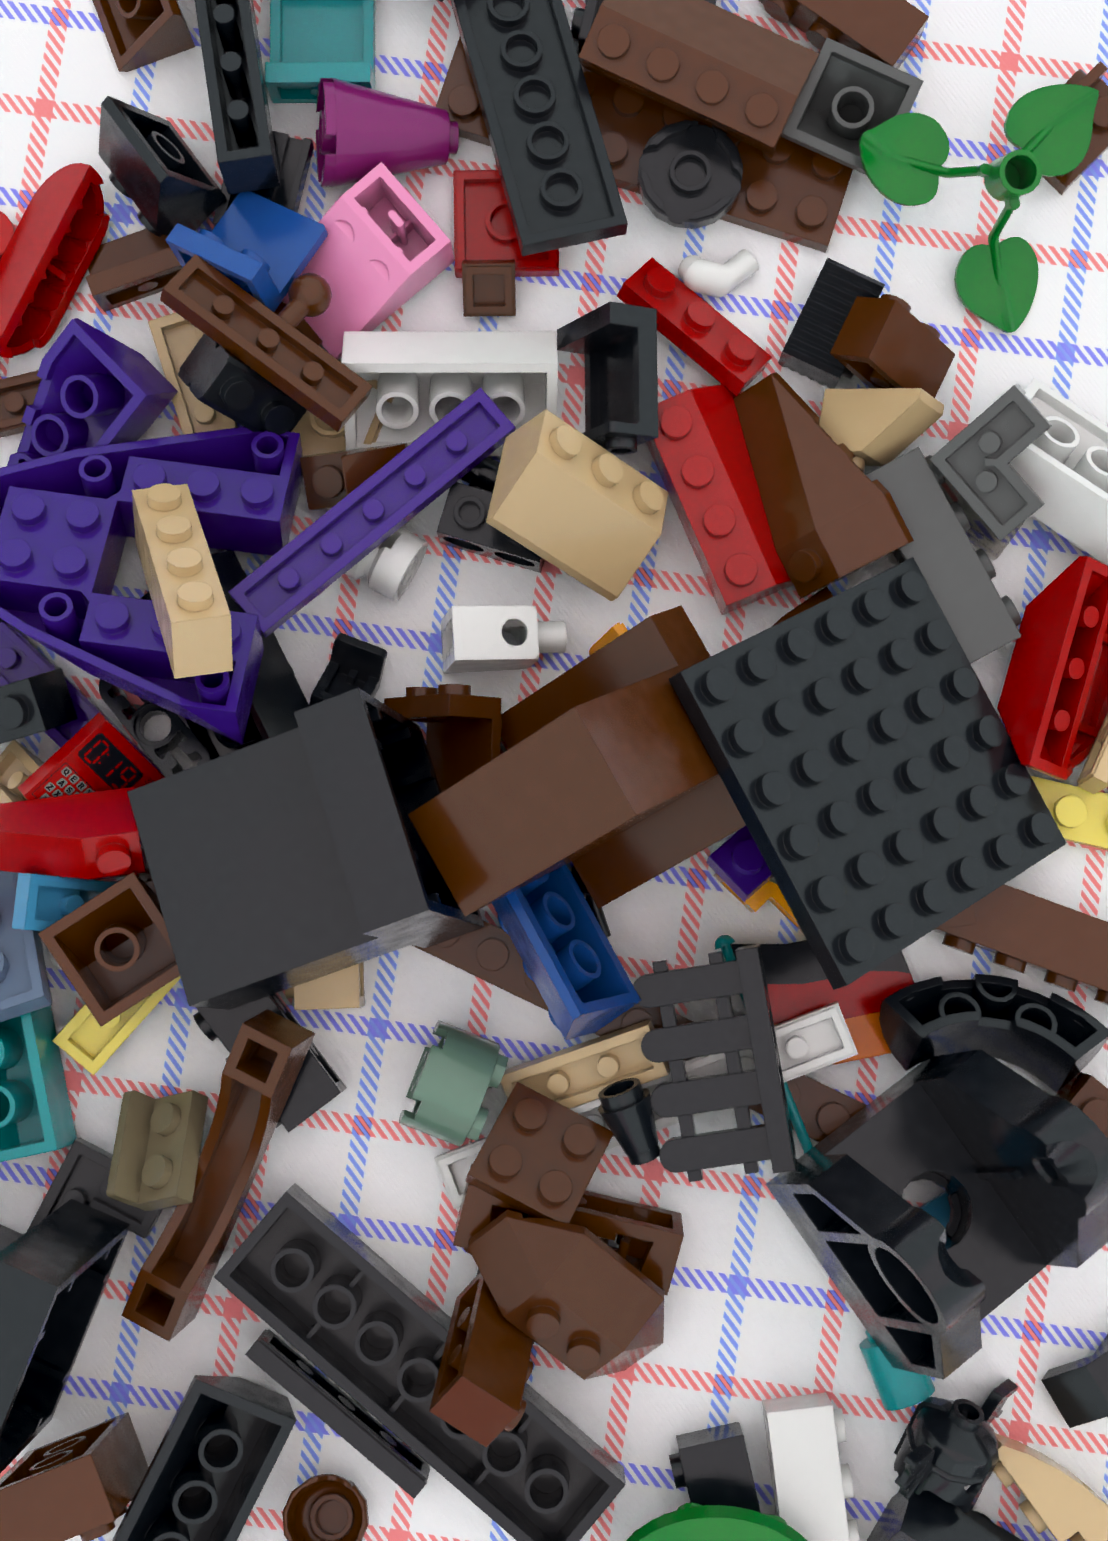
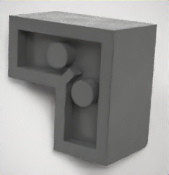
(981, 457)

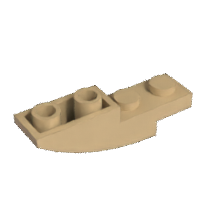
(1052, 1494)

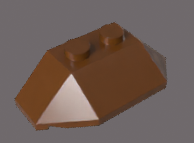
(570, 1292)

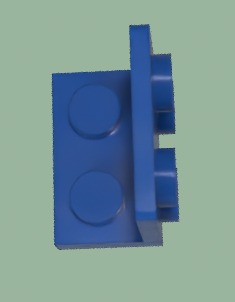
(254, 246)

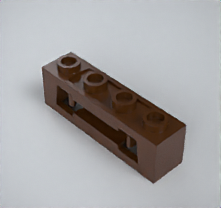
(647, 1242)

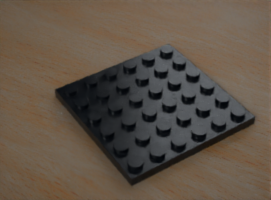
(868, 769)

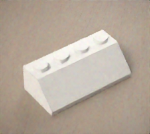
(439, 370)
(1069, 471)

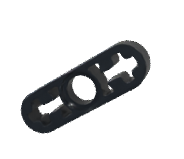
(168, 765)

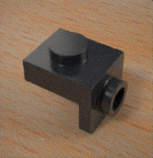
(350, 667)

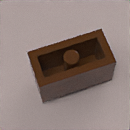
(891, 346)

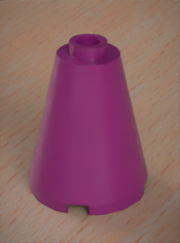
(372, 127)

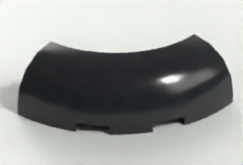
(994, 1015)

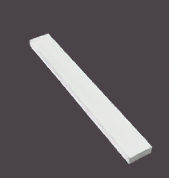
(803, 1047)

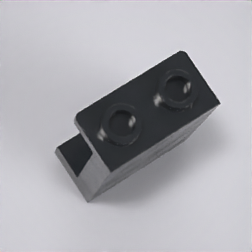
(619, 373)

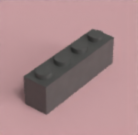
(946, 557)

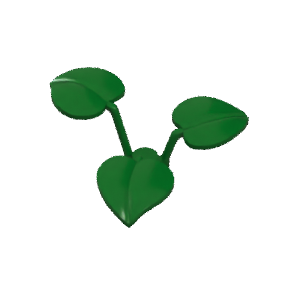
(1052, 136)

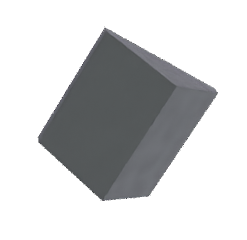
(844, 99)

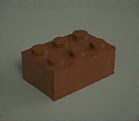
(73, 1484)

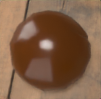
(326, 1510)

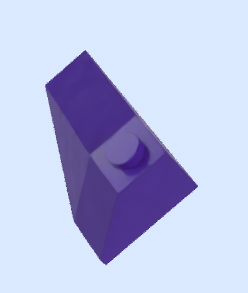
(90, 395)

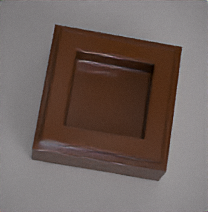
(488, 288)

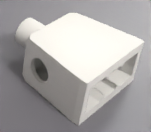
(475, 640)

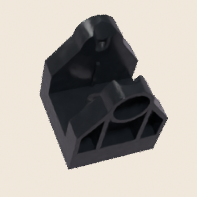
(1020, 1189)

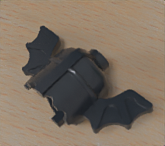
(950, 1447)

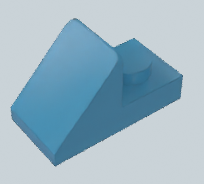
(47, 898)

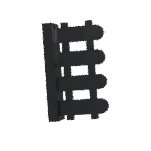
(723, 1091)

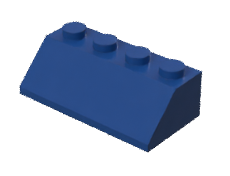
(566, 954)

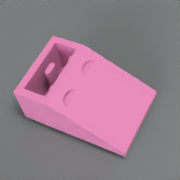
(374, 256)

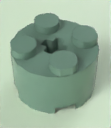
(453, 1084)

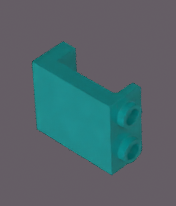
(319, 42)

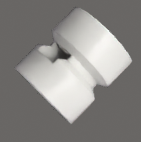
(392, 564)

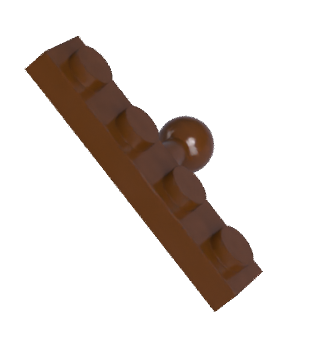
(269, 340)

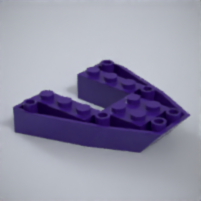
(66, 538)

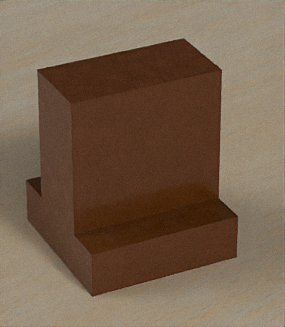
(591, 776)

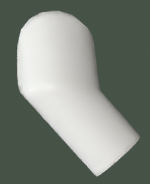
(716, 278)

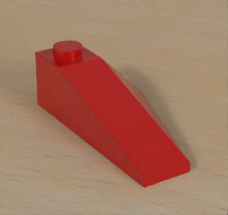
(72, 836)

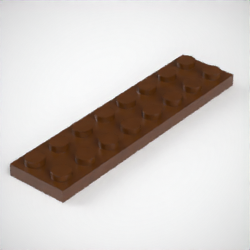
(780, 195)

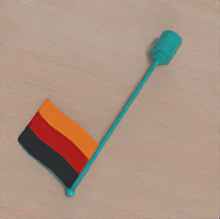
(800, 986)

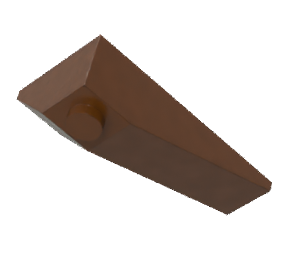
(815, 498)

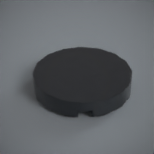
(690, 174)

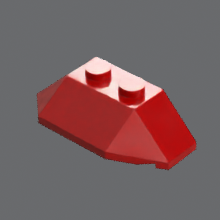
(1060, 671)

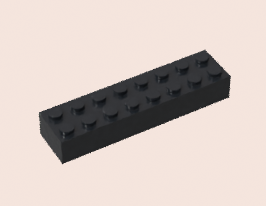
(386, 1350)

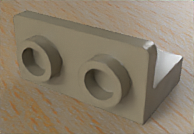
(157, 1149)

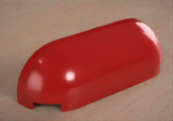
(49, 257)

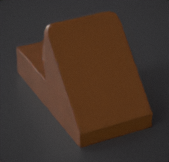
(336, 474)

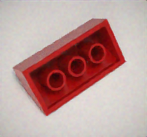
(717, 495)

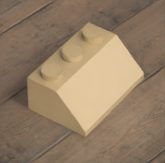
(576, 504)

